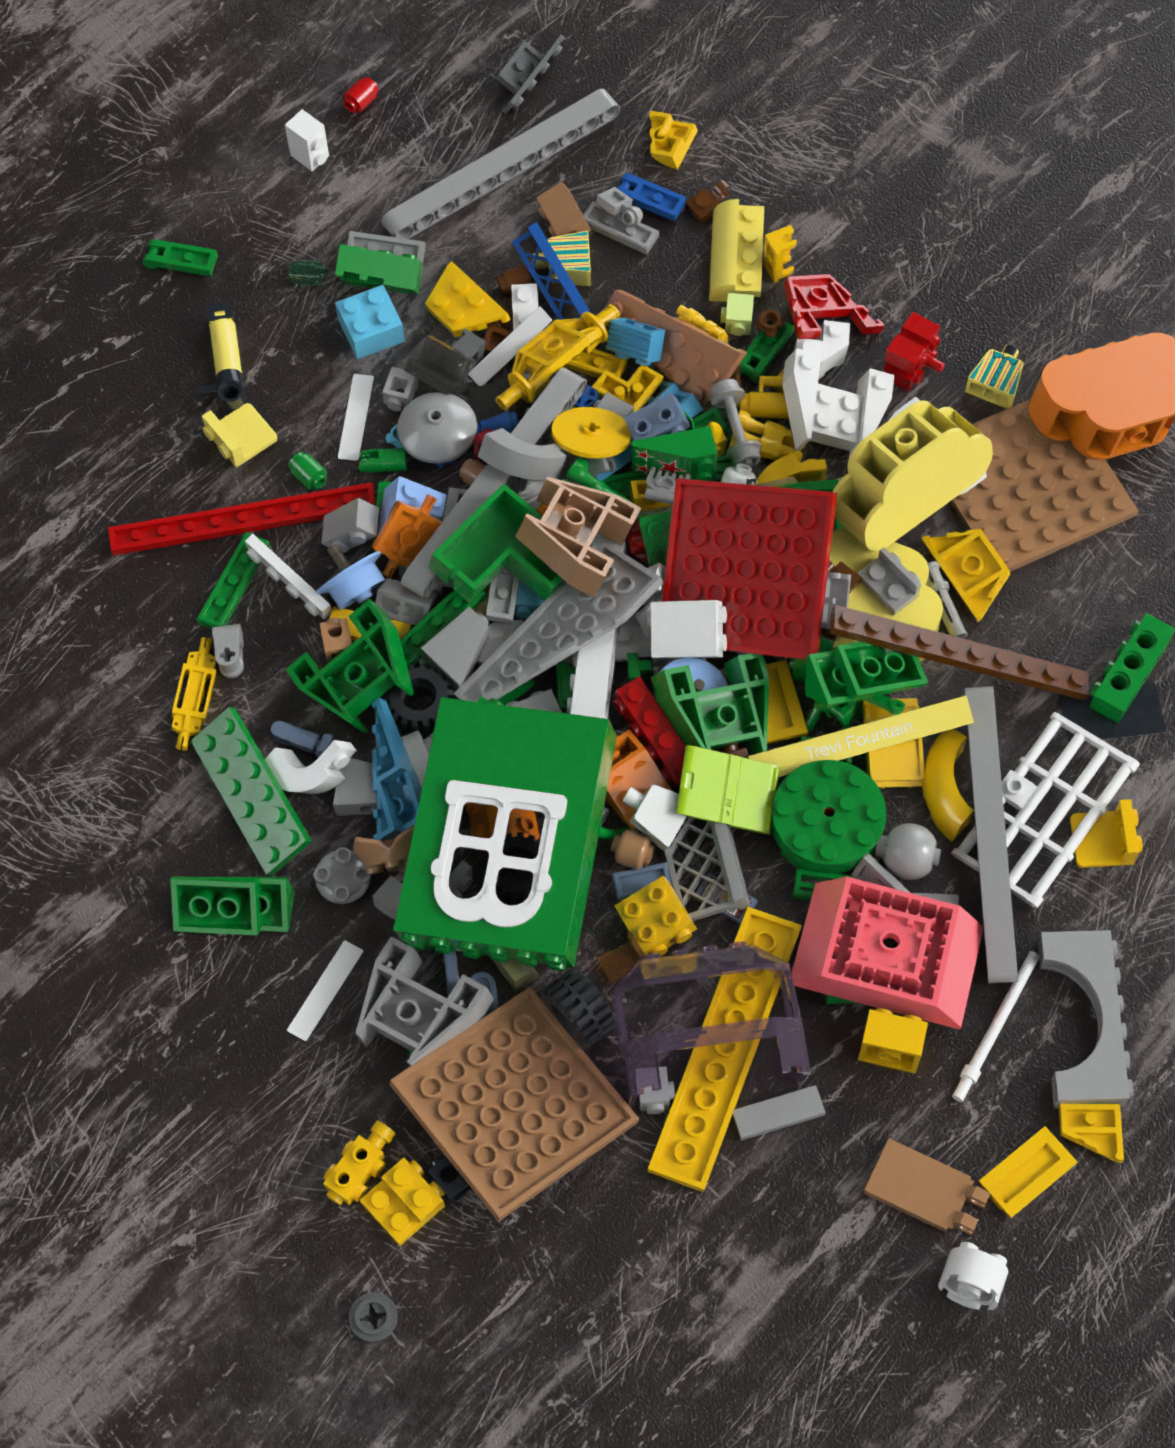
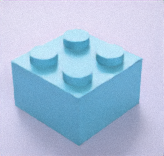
(370, 322)

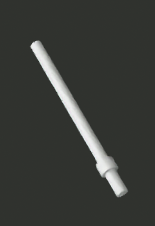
(972, 1070)

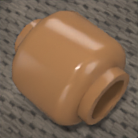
(632, 849)

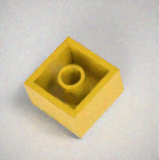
(893, 1040)

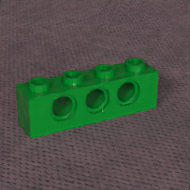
(1114, 702)

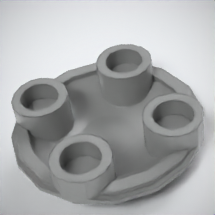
(341, 876)

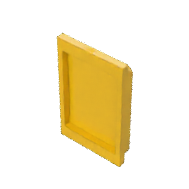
(898, 764)

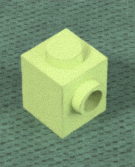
(738, 314)

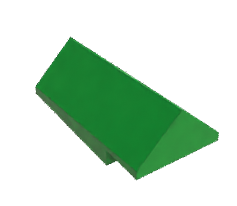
(860, 672)
(231, 904)

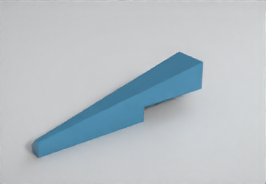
(393, 778)

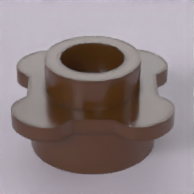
(769, 316)

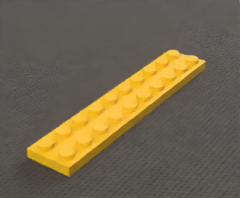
(719, 1071)

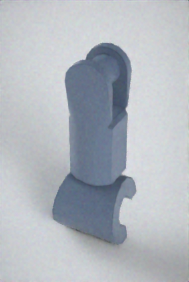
(300, 738)

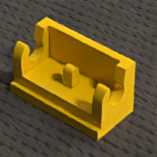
(777, 253)

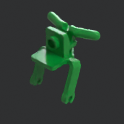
(851, 711)

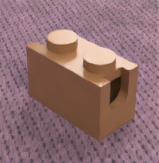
(561, 211)
(335, 637)

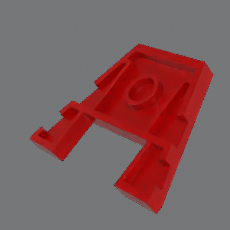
(822, 298)

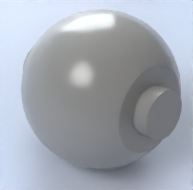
(909, 851)

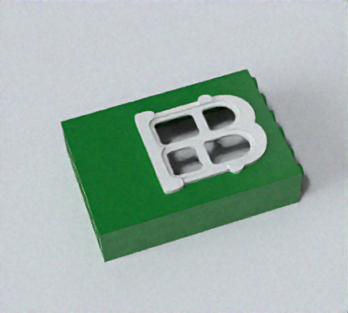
(511, 762)

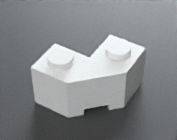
(831, 345)

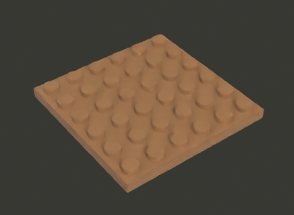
(1039, 492)
(514, 1103)

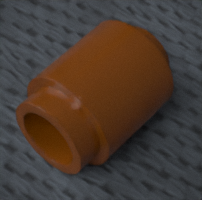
(514, 276)

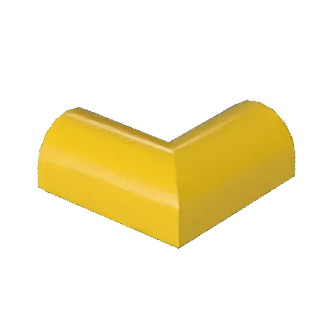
(634, 391)

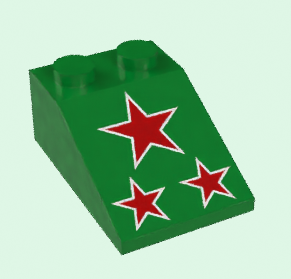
(679, 453)

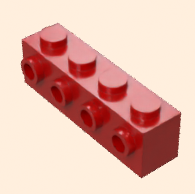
(652, 729)

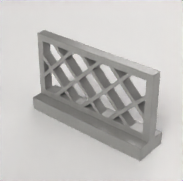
(728, 862)

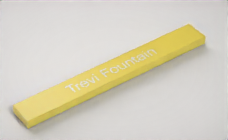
(870, 735)

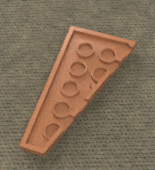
(688, 353)

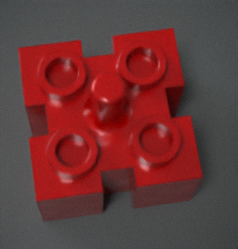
(913, 351)

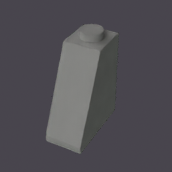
(458, 647)

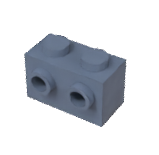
(658, 419)

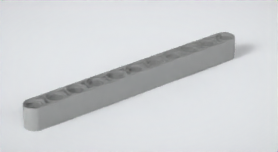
(500, 165)
(533, 429)
(991, 837)

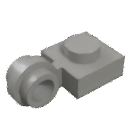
(617, 202)

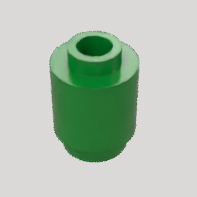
(308, 471)

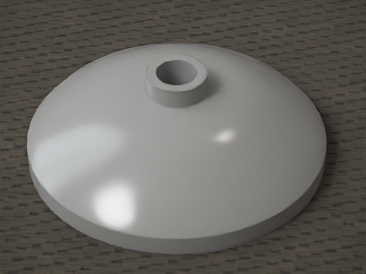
(441, 438)

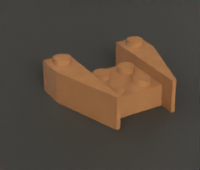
(569, 528)

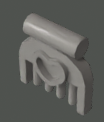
(661, 487)

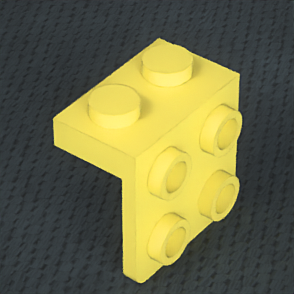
(239, 433)

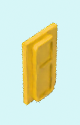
(784, 709)
(1027, 1172)

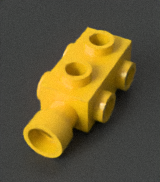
(358, 1170)

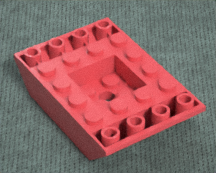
(921, 977)

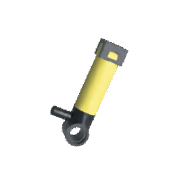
(226, 358)

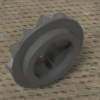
(361, 1310)

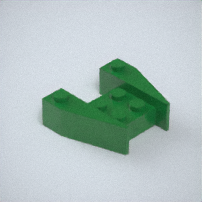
(360, 671)
(719, 714)

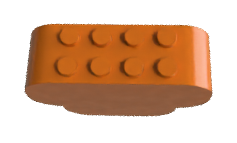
(1109, 396)

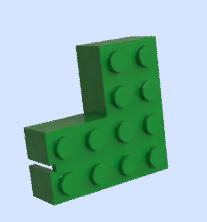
(488, 545)

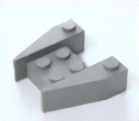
(412, 1012)

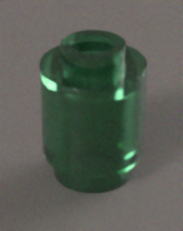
(308, 272)

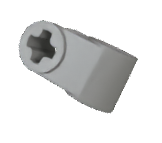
(229, 649)

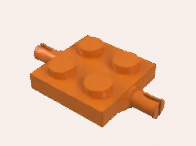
(406, 533)

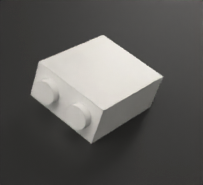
(688, 629)

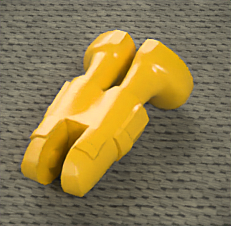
(775, 438)

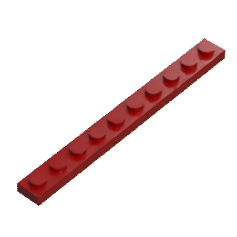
(234, 519)

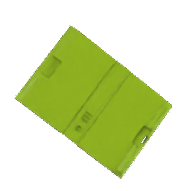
(727, 789)

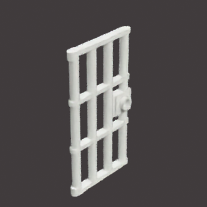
(1026, 797)

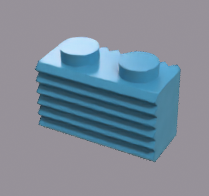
(635, 340)

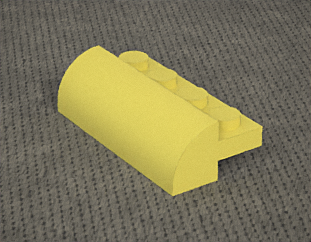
(736, 250)

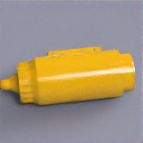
(766, 404)

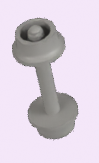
(727, 395)

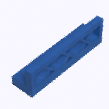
(555, 266)

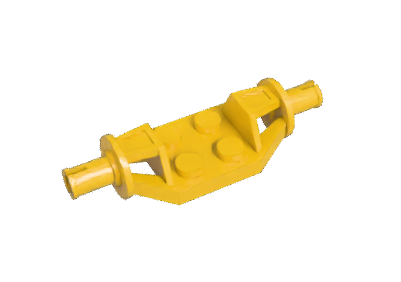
(551, 351)

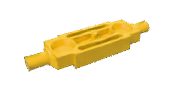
(188, 719)

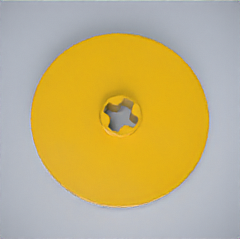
(591, 432)

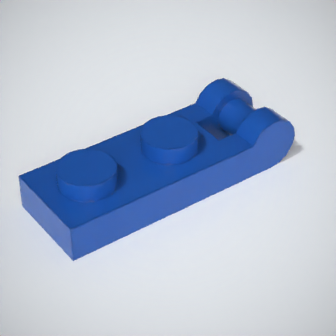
(652, 197)

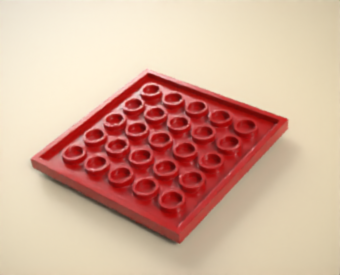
(758, 555)

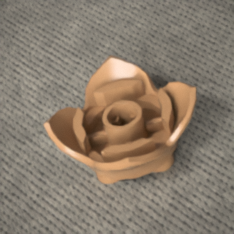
(386, 854)

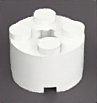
(974, 1276)

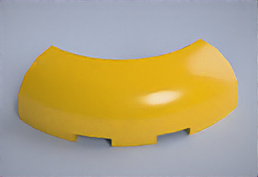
(939, 787)

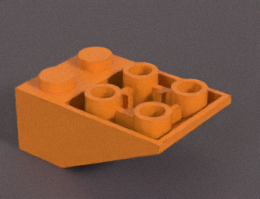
(631, 768)

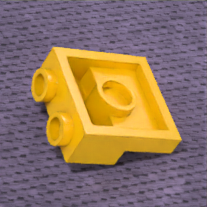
(403, 1200)

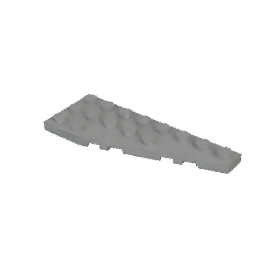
(563, 627)

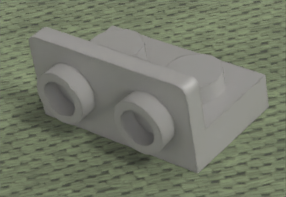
(890, 581)

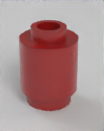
(360, 95)

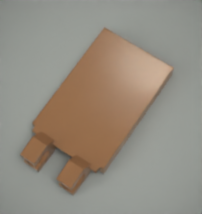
(924, 1188)

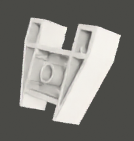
(828, 413)

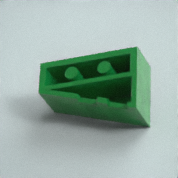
(376, 268)

